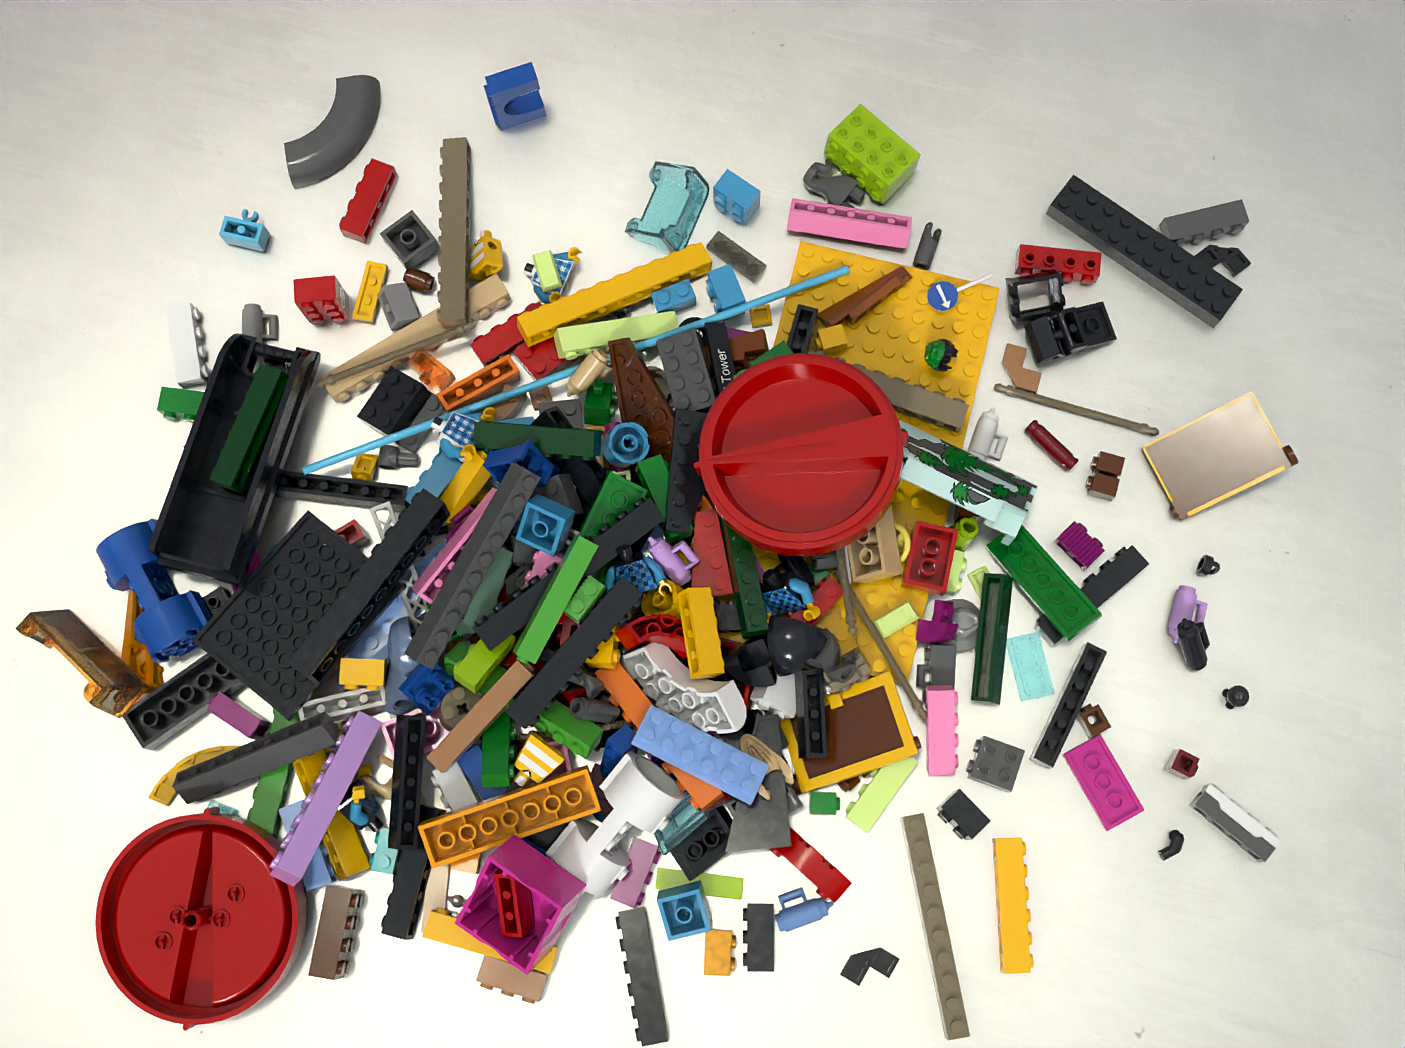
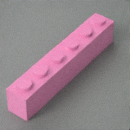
(849, 223)
(434, 576)

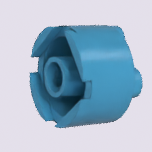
(635, 449)

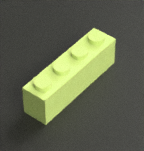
(878, 793)

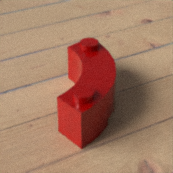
(654, 628)
(814, 867)

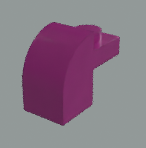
(941, 628)

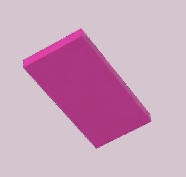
(1103, 782)

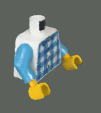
(565, 270)
(458, 433)

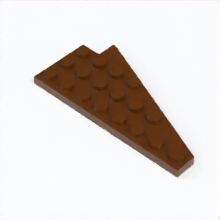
(641, 398)

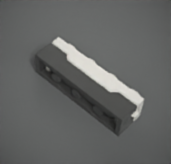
(1235, 823)

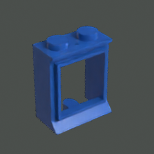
(499, 461)

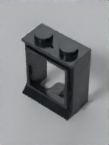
(1056, 298)

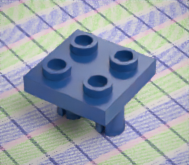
(427, 687)

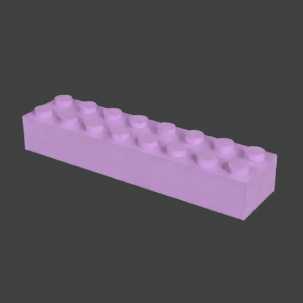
(324, 801)

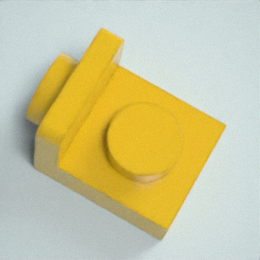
(364, 467)

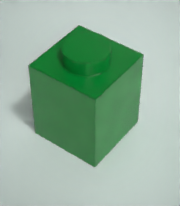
(823, 803)

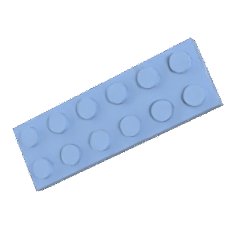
(700, 754)

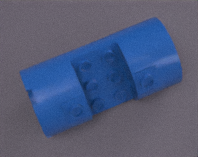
(168, 617)

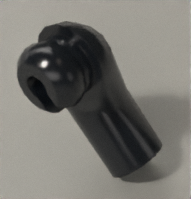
(1175, 846)

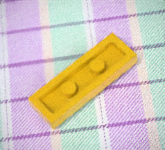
(367, 298)

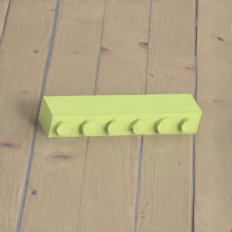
(584, 338)

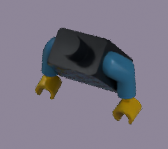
(638, 570)
(786, 594)
(360, 805)

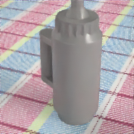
(253, 322)

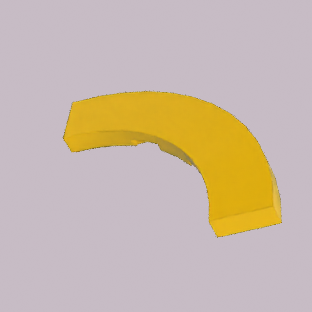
(163, 790)

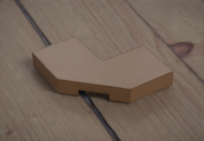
(1021, 377)

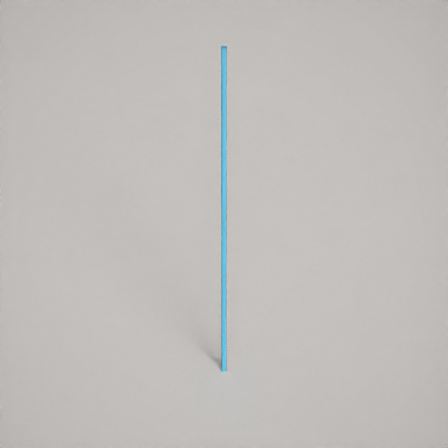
(568, 372)

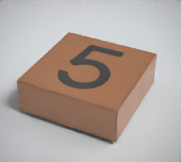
(540, 395)

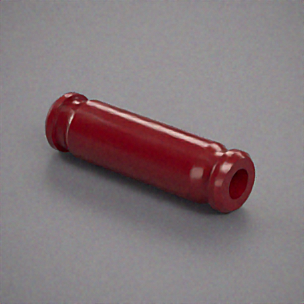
(1051, 445)

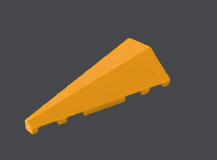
(136, 653)

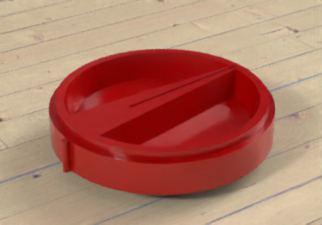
(801, 454)
(198, 920)

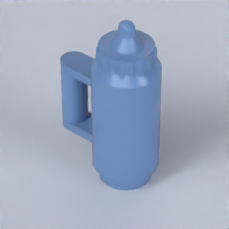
(802, 913)

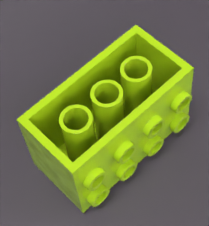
(871, 154)

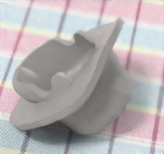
(967, 617)

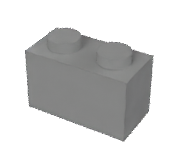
(398, 305)

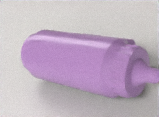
(670, 561)
(1183, 607)

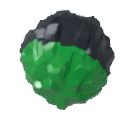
(940, 353)

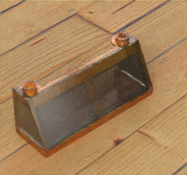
(111, 683)

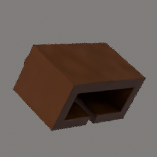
(1104, 481)

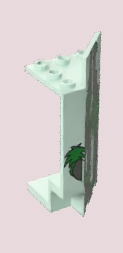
(967, 481)

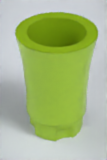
(967, 532)

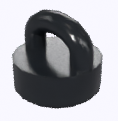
(1205, 566)

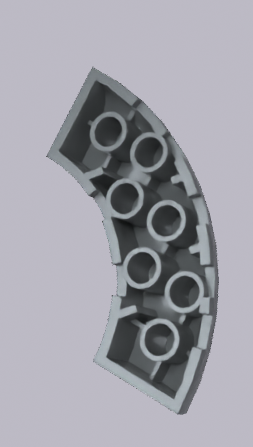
(338, 135)

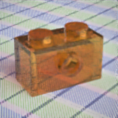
(431, 370)

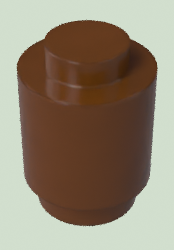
(418, 280)

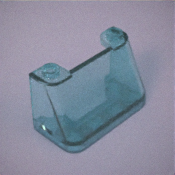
(672, 208)

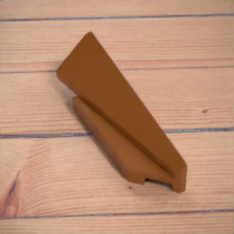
(864, 300)
(746, 349)

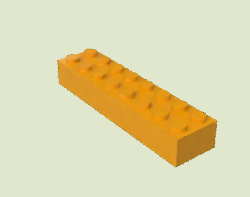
(509, 814)

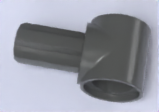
(391, 457)

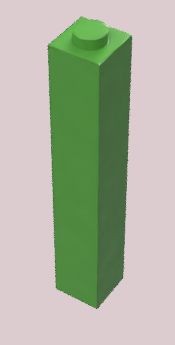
(554, 600)

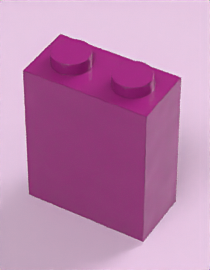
(238, 716)

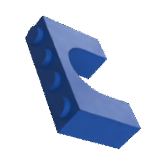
(504, 96)

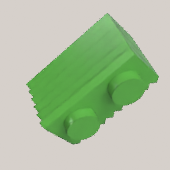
(585, 600)

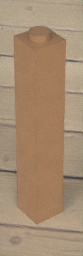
(481, 716)

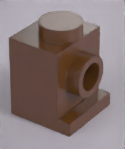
(1100, 721)

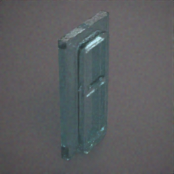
(1029, 666)
(682, 823)

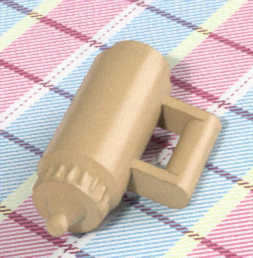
(592, 368)

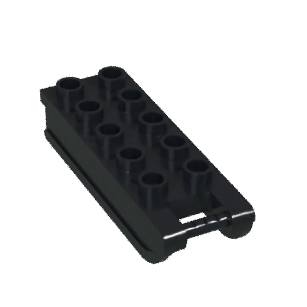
(210, 527)

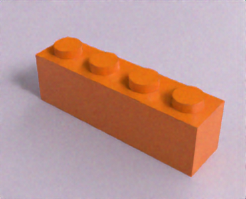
(479, 385)

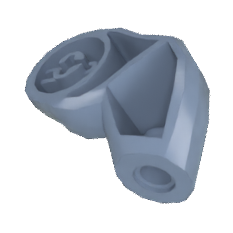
(399, 666)

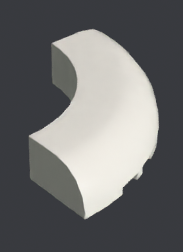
(695, 701)

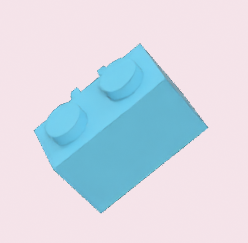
(245, 232)

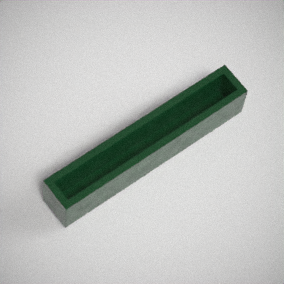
(249, 428)
(547, 439)
(744, 582)
(992, 638)

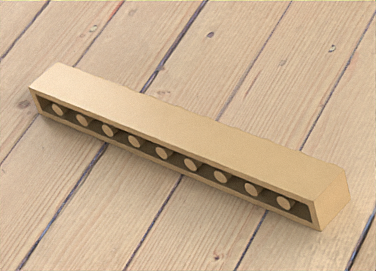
(482, 300)

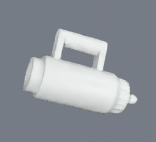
(984, 435)

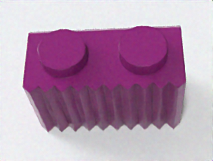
(1079, 545)

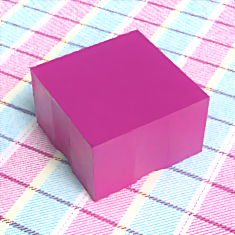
(553, 899)

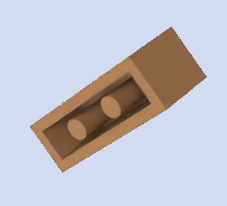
(511, 980)

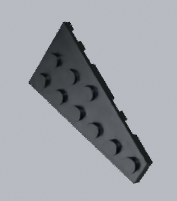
(684, 483)

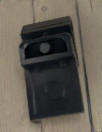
(1070, 332)

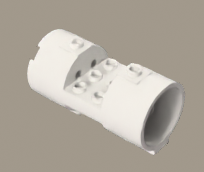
(642, 798)

